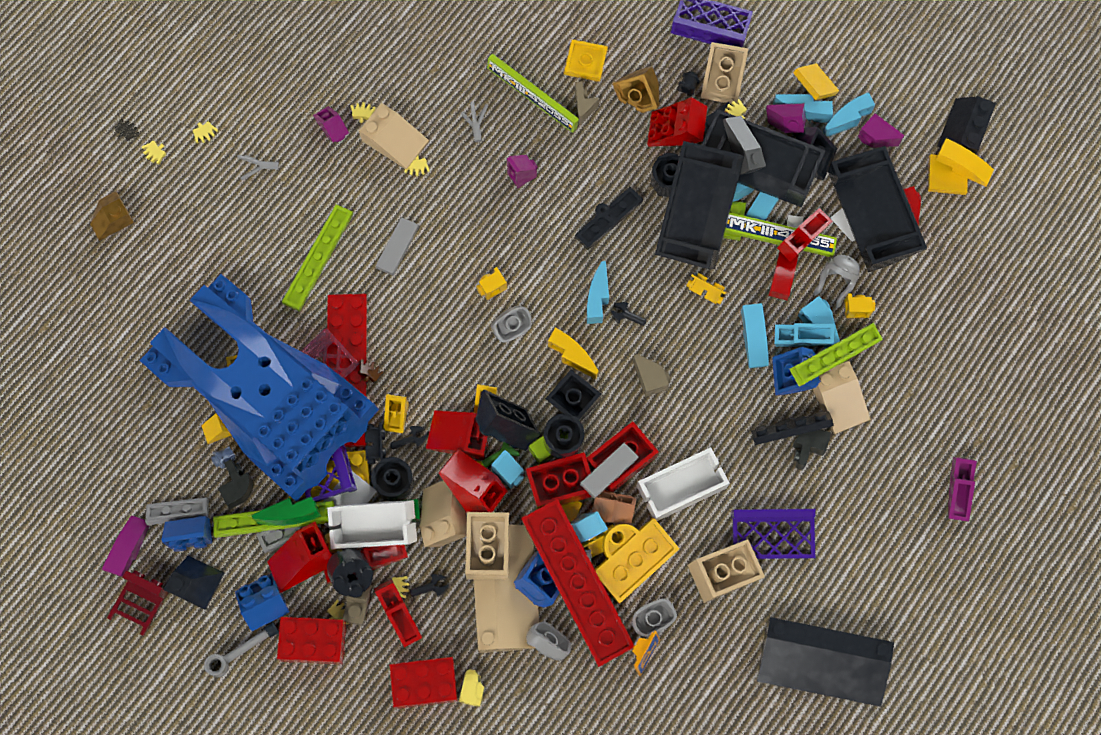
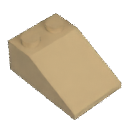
(724, 73)
(393, 136)
(842, 397)
(442, 516)
(487, 546)
(725, 570)

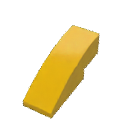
(964, 162)
(572, 353)

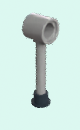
(270, 631)

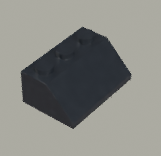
(968, 122)
(505, 421)

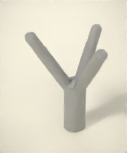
(475, 124)
(262, 165)

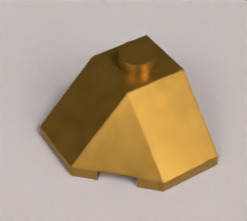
(639, 89)
(110, 216)

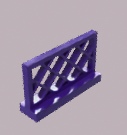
(708, 32)
(345, 476)
(778, 516)

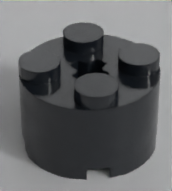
(660, 177)
(563, 425)
(383, 474)
(349, 572)

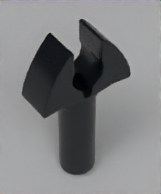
(625, 314)
(410, 438)
(430, 587)

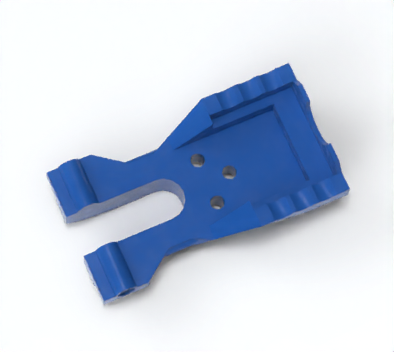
(272, 399)

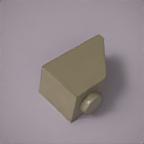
(651, 375)

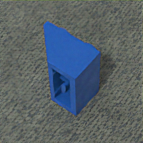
(187, 533)
(261, 602)

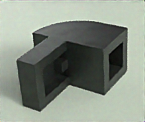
(813, 442)
(239, 488)

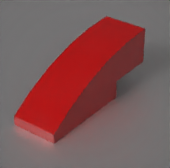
(804, 234)
(783, 277)
(397, 613)

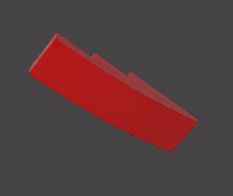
(380, 556)

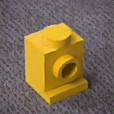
(492, 284)
(858, 306)

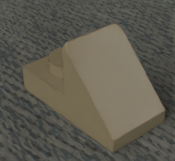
(584, 105)
(357, 608)

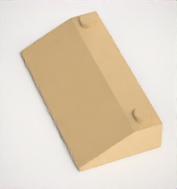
(501, 609)

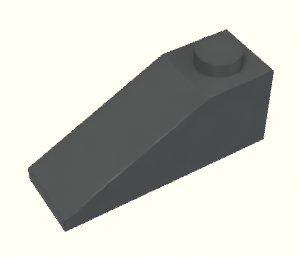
(744, 143)

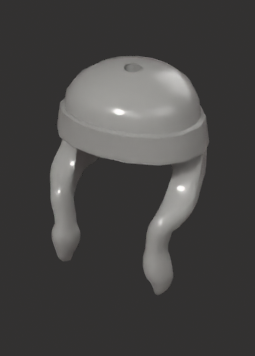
(844, 266)

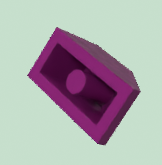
(787, 117)
(331, 124)
(879, 133)
(521, 169)

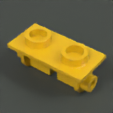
(700, 284)
(595, 543)

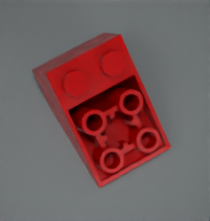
(677, 124)
(457, 431)
(472, 483)
(300, 557)

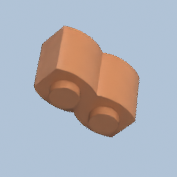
(615, 507)

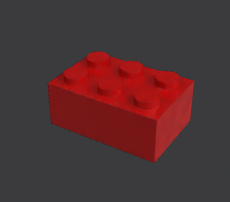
(636, 441)
(559, 480)
(311, 640)
(423, 683)

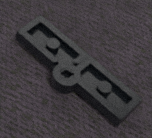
(608, 217)
(792, 427)

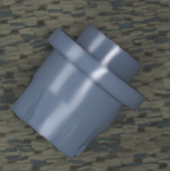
(222, 456)

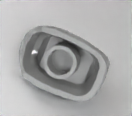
(511, 323)
(654, 617)
(548, 641)

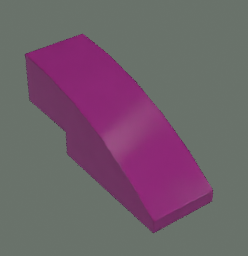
(961, 488)
(126, 546)

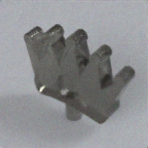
(125, 130)

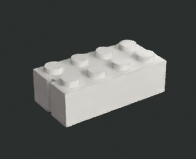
(682, 484)
(372, 524)

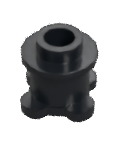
(688, 83)

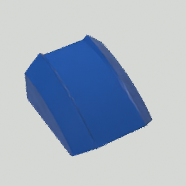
(783, 379)
(536, 582)

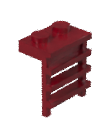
(148, 590)

